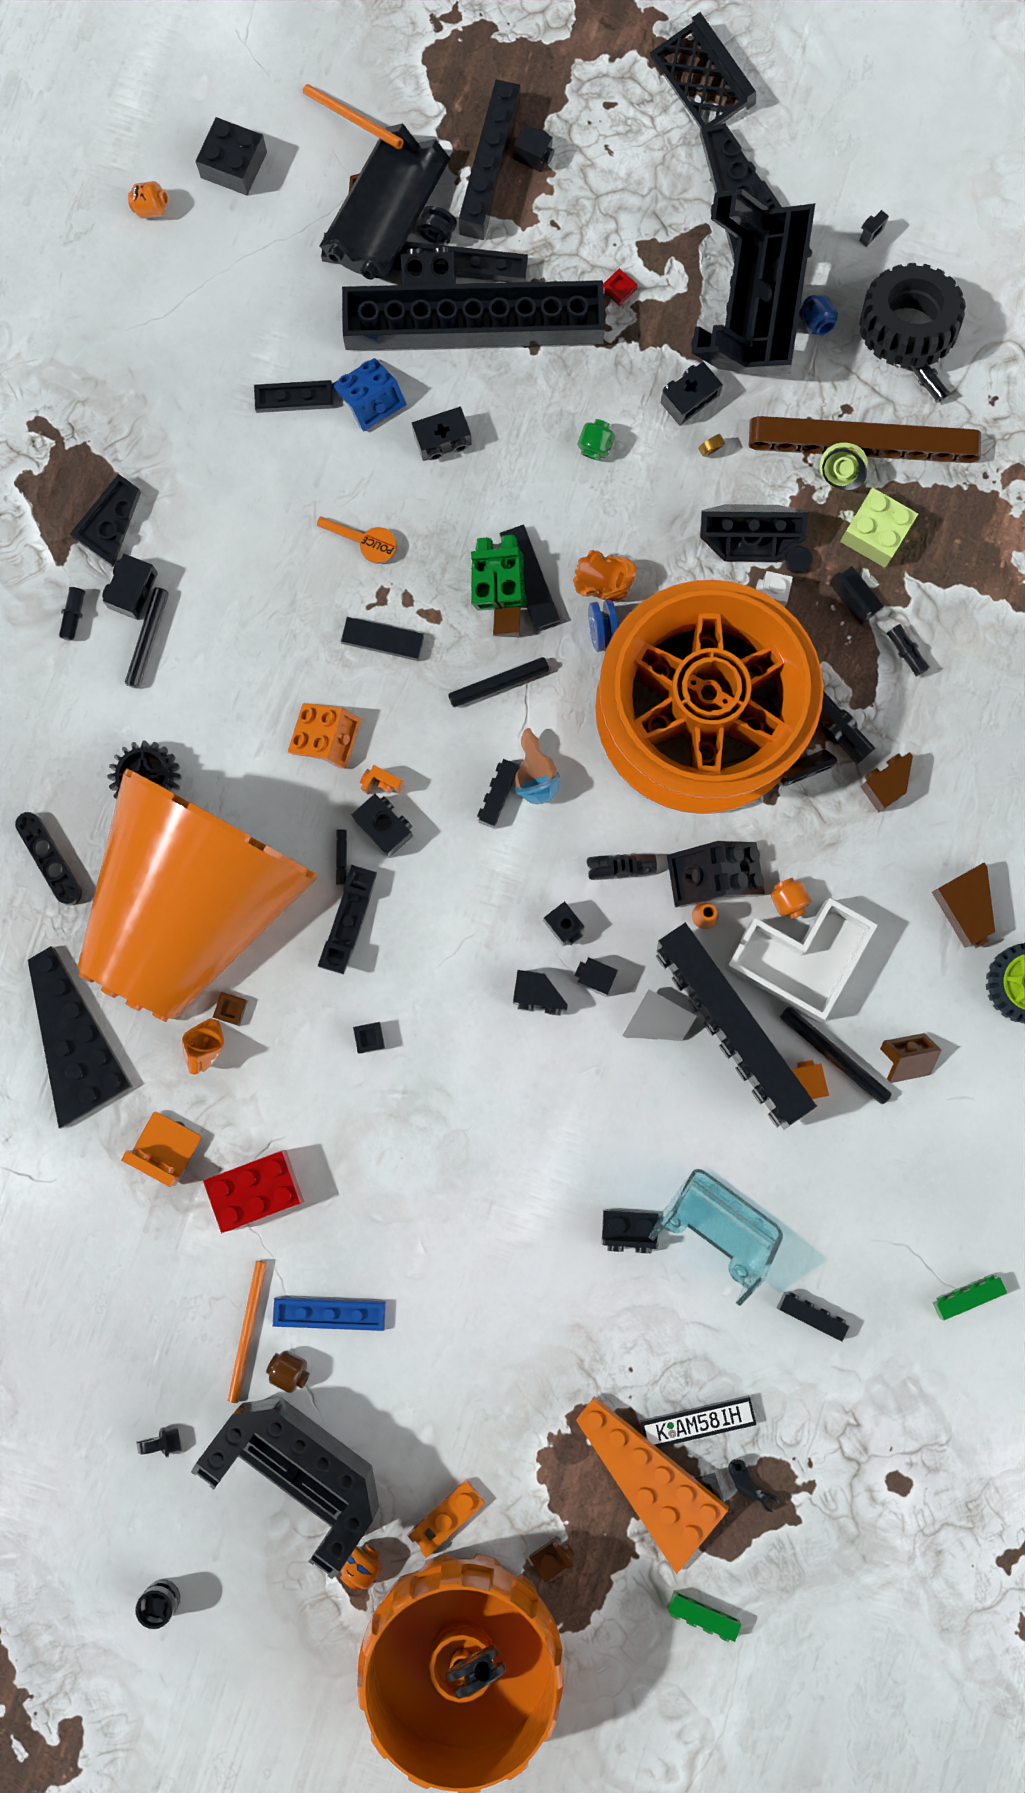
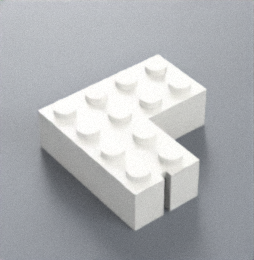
(807, 972)

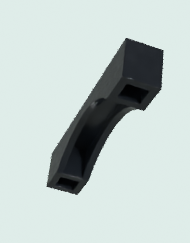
(486, 166)

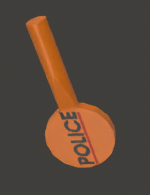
(376, 544)

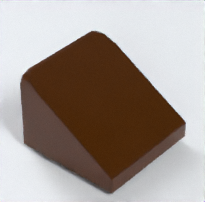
(507, 622)

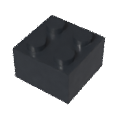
(231, 156)

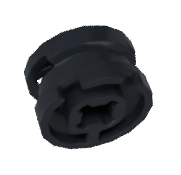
(436, 225)

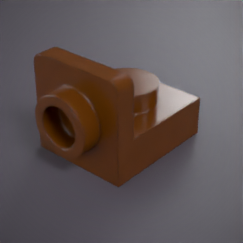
(552, 1558)

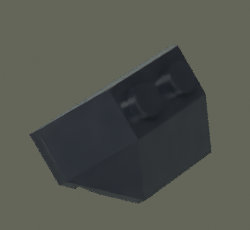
(753, 531)

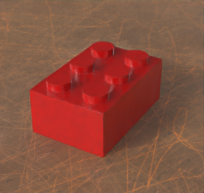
(253, 1191)

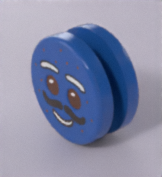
(602, 628)

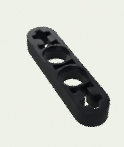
(50, 857)

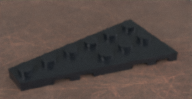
(733, 171)
(77, 1055)

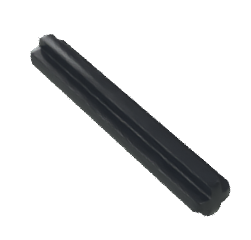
(146, 637)
(498, 682)

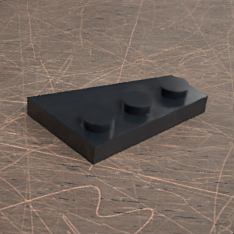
(108, 520)

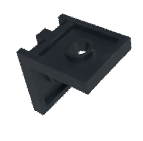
(717, 870)

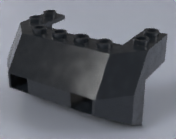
(763, 285)
(305, 1465)

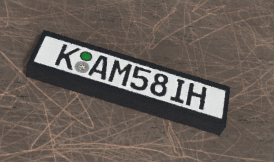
(699, 1422)

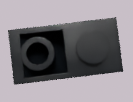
(537, 991)

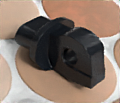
(167, 1442)

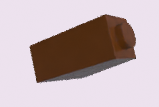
(968, 906)

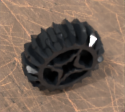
(142, 755)

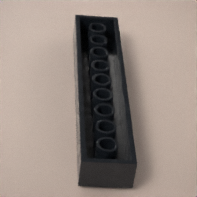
(473, 315)

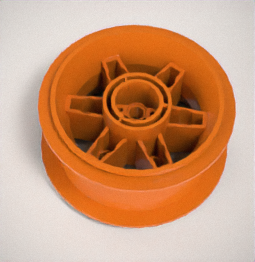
(781, 654)

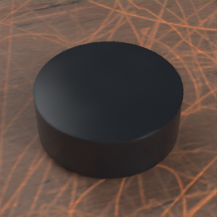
(798, 560)

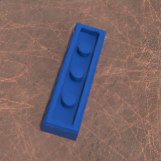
(329, 1314)

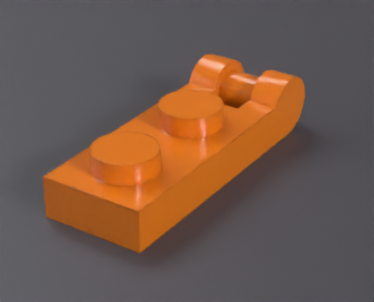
(446, 1517)

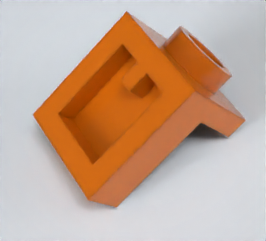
(386, 781)

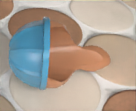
(537, 775)

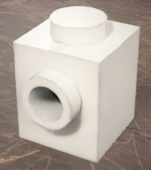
(775, 586)

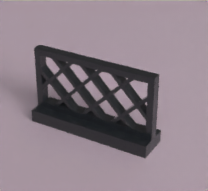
(724, 66)

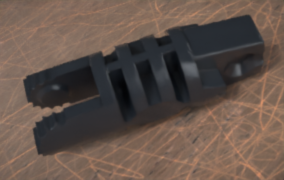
(621, 866)

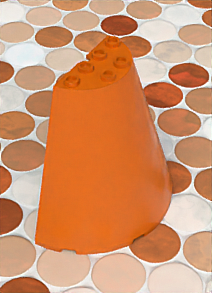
(178, 899)

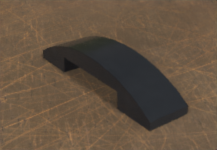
(348, 920)

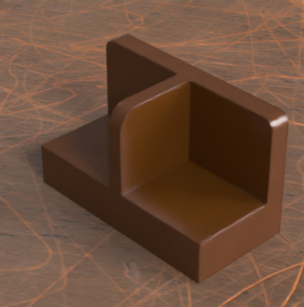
(911, 1056)

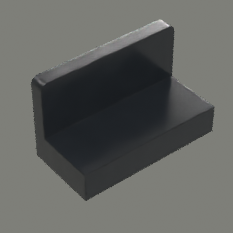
(856, 595)

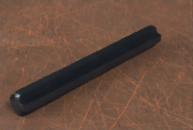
(835, 1055)

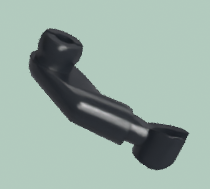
(744, 1484)

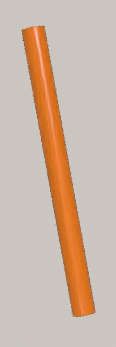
(353, 116)
(246, 1333)

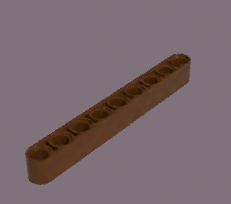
(874, 439)

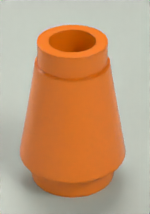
(702, 921)

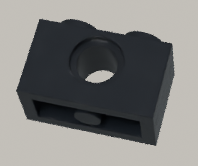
(390, 839)

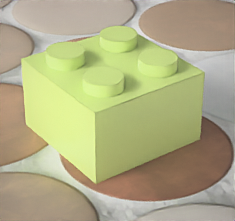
(879, 527)

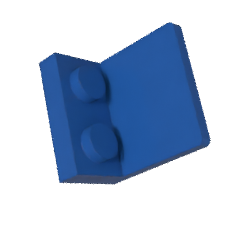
(370, 393)

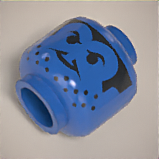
(818, 314)

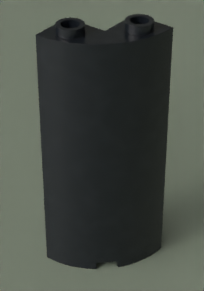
(384, 204)

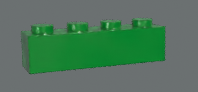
(970, 1297)
(704, 1616)

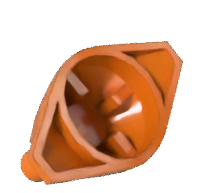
(202, 1045)

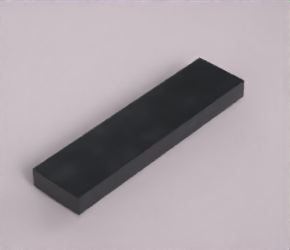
(539, 600)

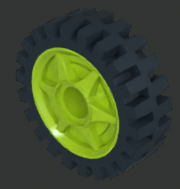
(1007, 983)

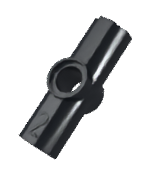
(842, 729)

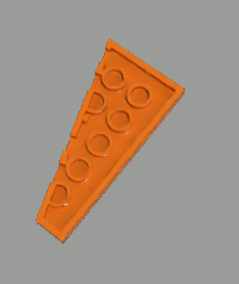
(664, 1495)

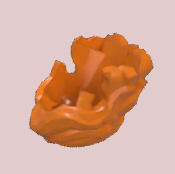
(604, 576)

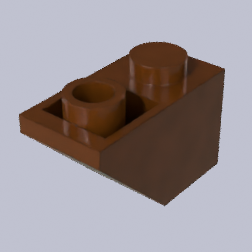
(889, 784)

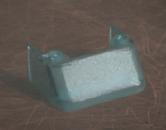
(727, 1224)

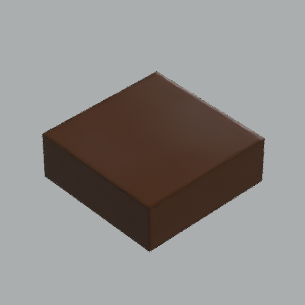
(230, 1009)

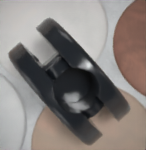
(477, 1671)

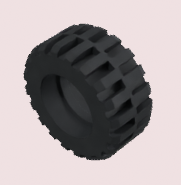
(916, 289)

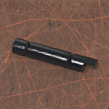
(341, 856)

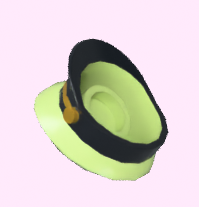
(844, 466)

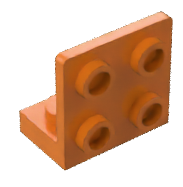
(325, 734)
(163, 1149)

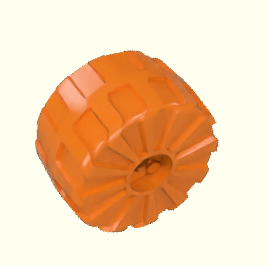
(418, 1635)

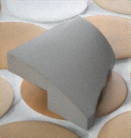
(659, 1019)

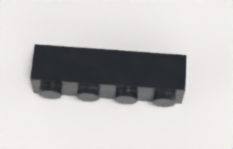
(498, 794)
(816, 1318)

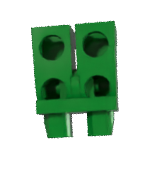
(497, 575)

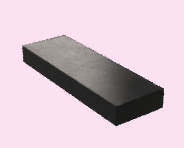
(293, 396)
(382, 638)

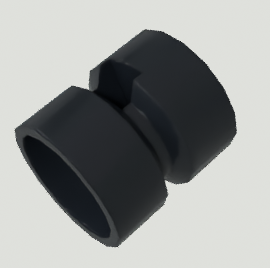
(157, 1604)

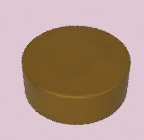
(711, 445)

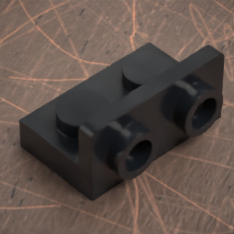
(628, 1230)

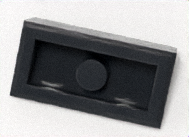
(809, 766)

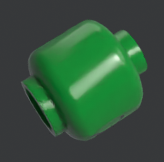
(596, 440)

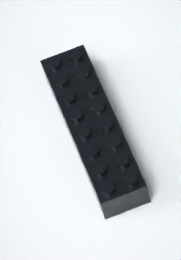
(734, 1026)

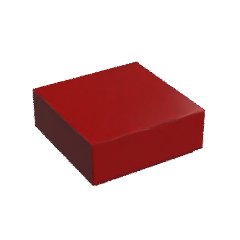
(619, 287)

